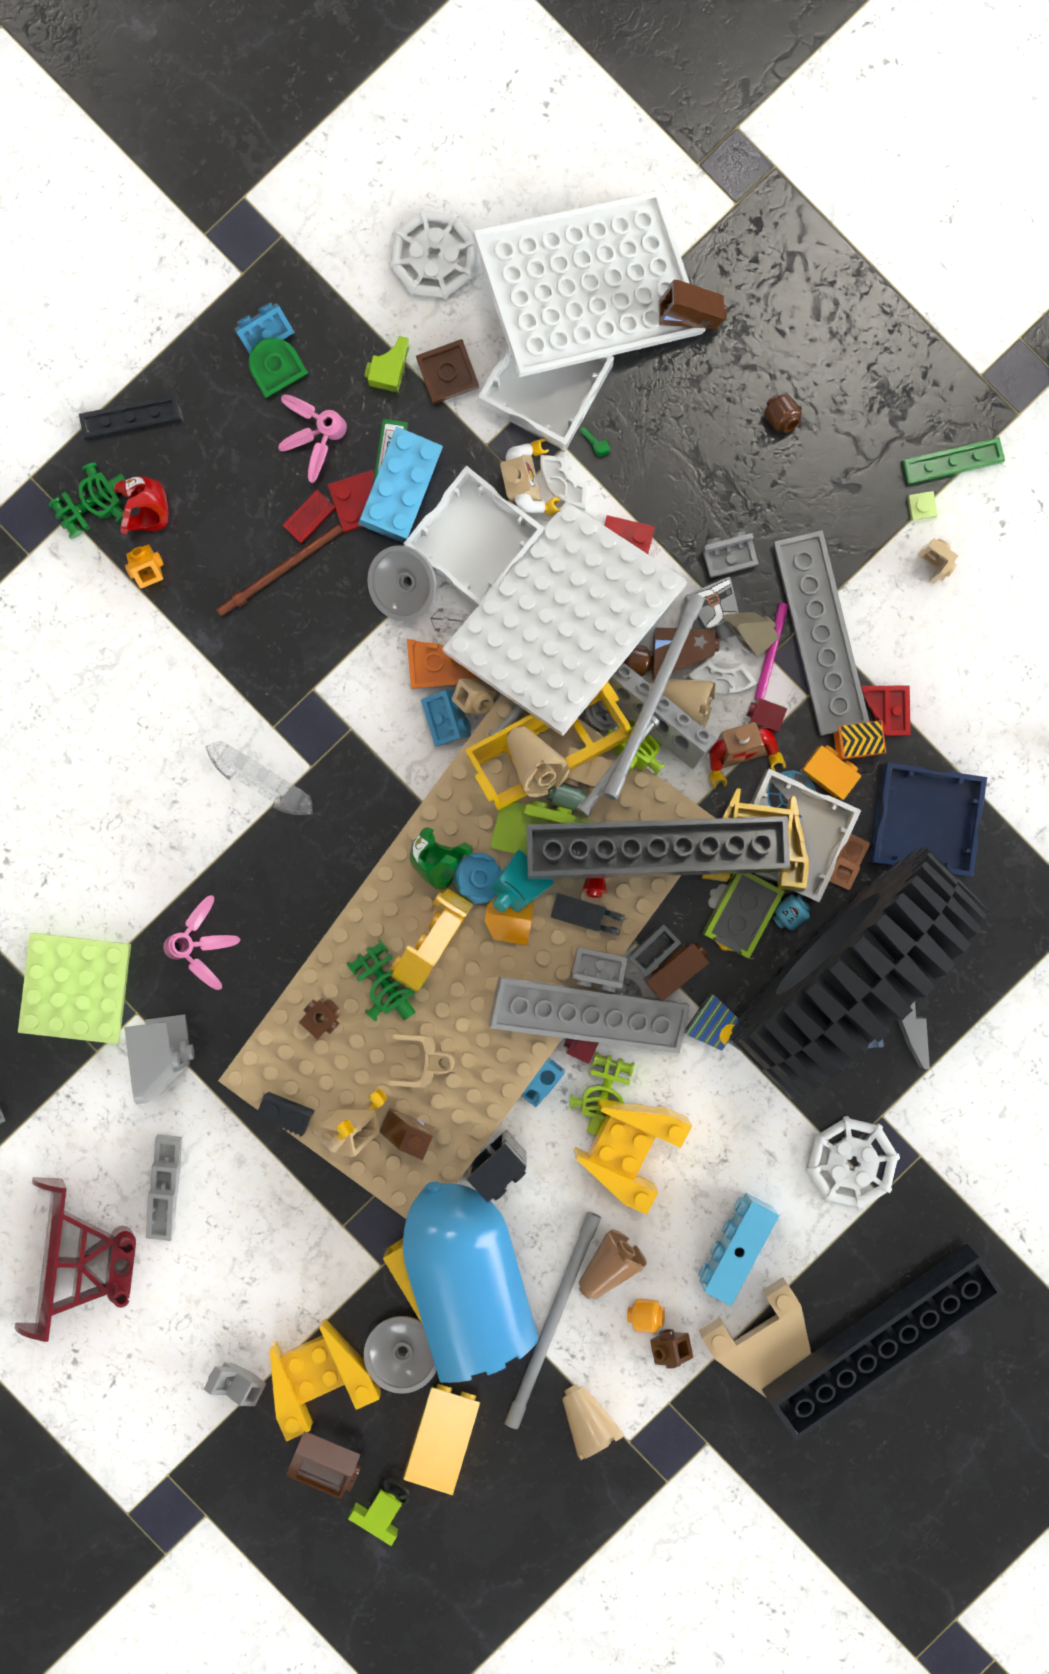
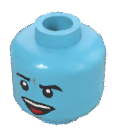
(792, 912)

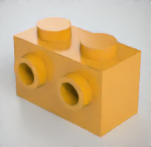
(831, 772)

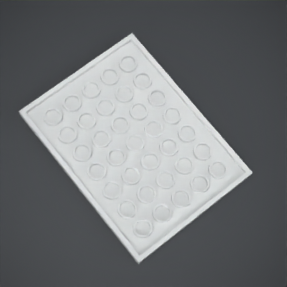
(582, 282)
(564, 618)

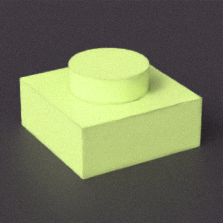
(922, 506)

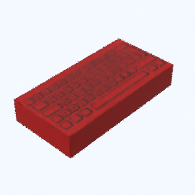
(309, 516)

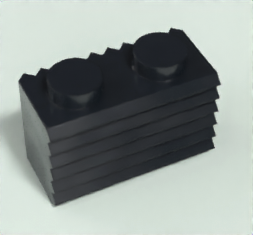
(285, 1113)

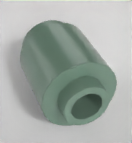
(566, 796)

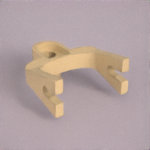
(432, 1061)

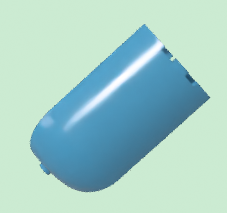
(466, 1282)

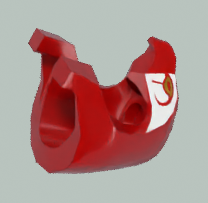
(151, 499)

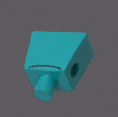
(514, 887)

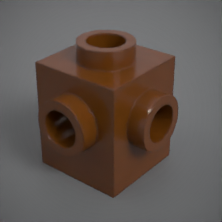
(312, 1022)
(671, 1348)

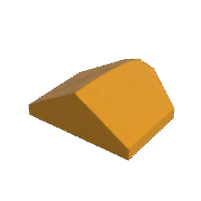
(509, 925)

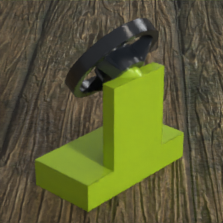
(382, 1510)

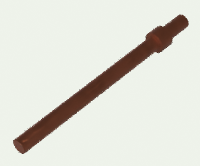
(240, 597)

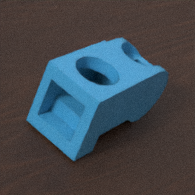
(543, 1082)

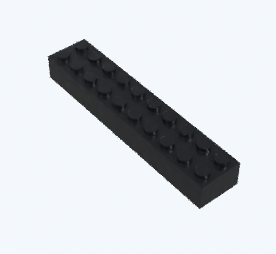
(882, 1341)

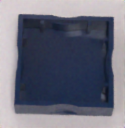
(930, 812)

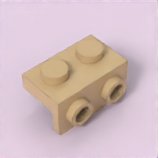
(939, 556)

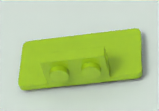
(511, 823)

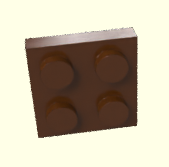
(447, 371)

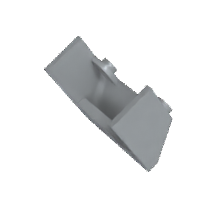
(157, 1055)

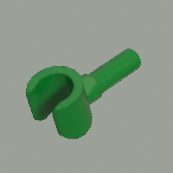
(601, 447)

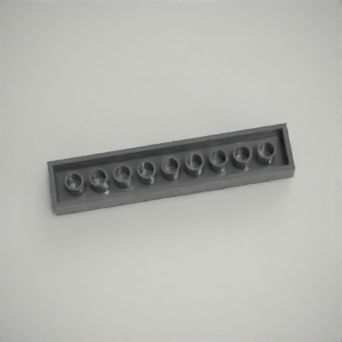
(658, 848)

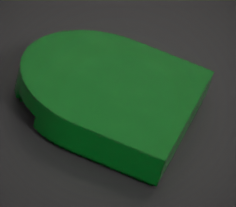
(275, 365)

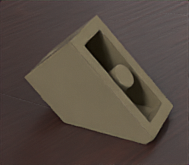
(752, 631)

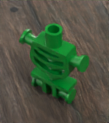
(88, 503)
(400, 1003)

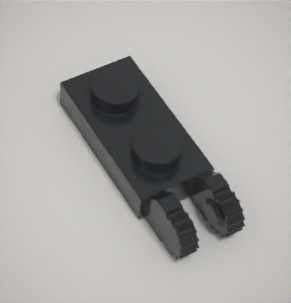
(583, 914)

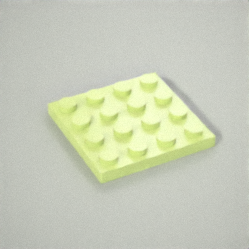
(74, 988)

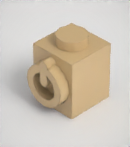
(474, 695)

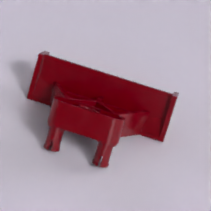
(117, 1282)

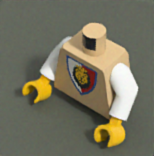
(521, 479)

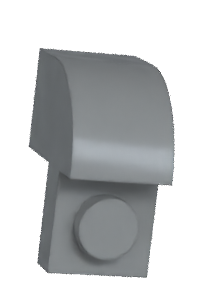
(236, 1383)

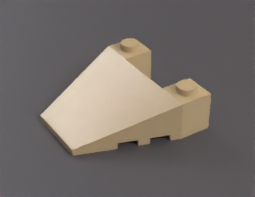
(768, 1348)

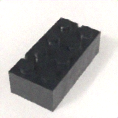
(493, 1173)

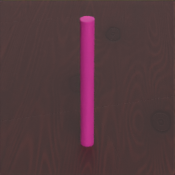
(771, 653)

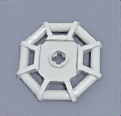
(434, 240)
(865, 1155)

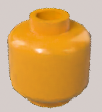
(646, 1315)

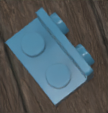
(267, 324)
(445, 718)

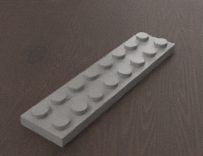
(820, 631)
(588, 1014)

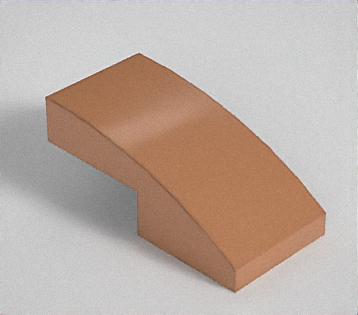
(849, 861)

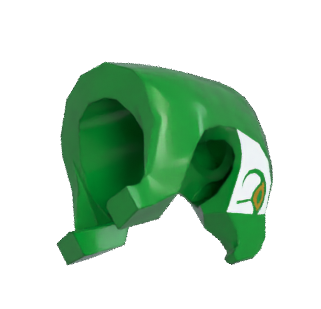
(434, 861)

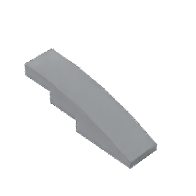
(915, 1035)
(164, 1187)

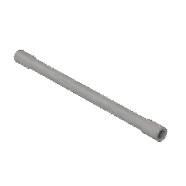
(618, 777)
(519, 1404)

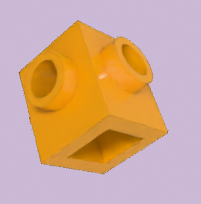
(144, 566)

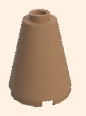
(611, 1265)

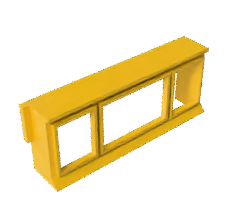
(497, 745)

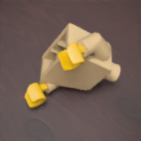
(350, 1130)

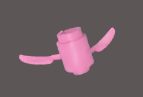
(333, 432)
(206, 943)

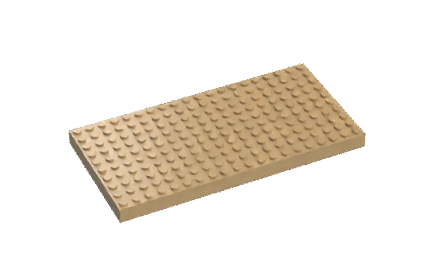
(459, 993)

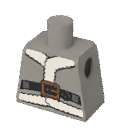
(718, 601)

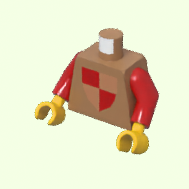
(742, 745)

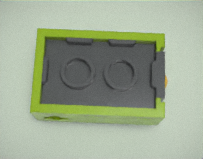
(742, 913)

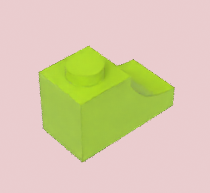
(387, 370)

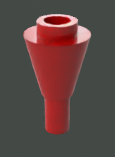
(594, 887)

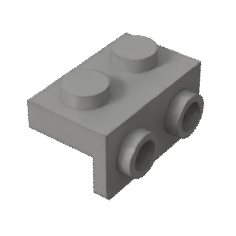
(730, 554)
(599, 968)

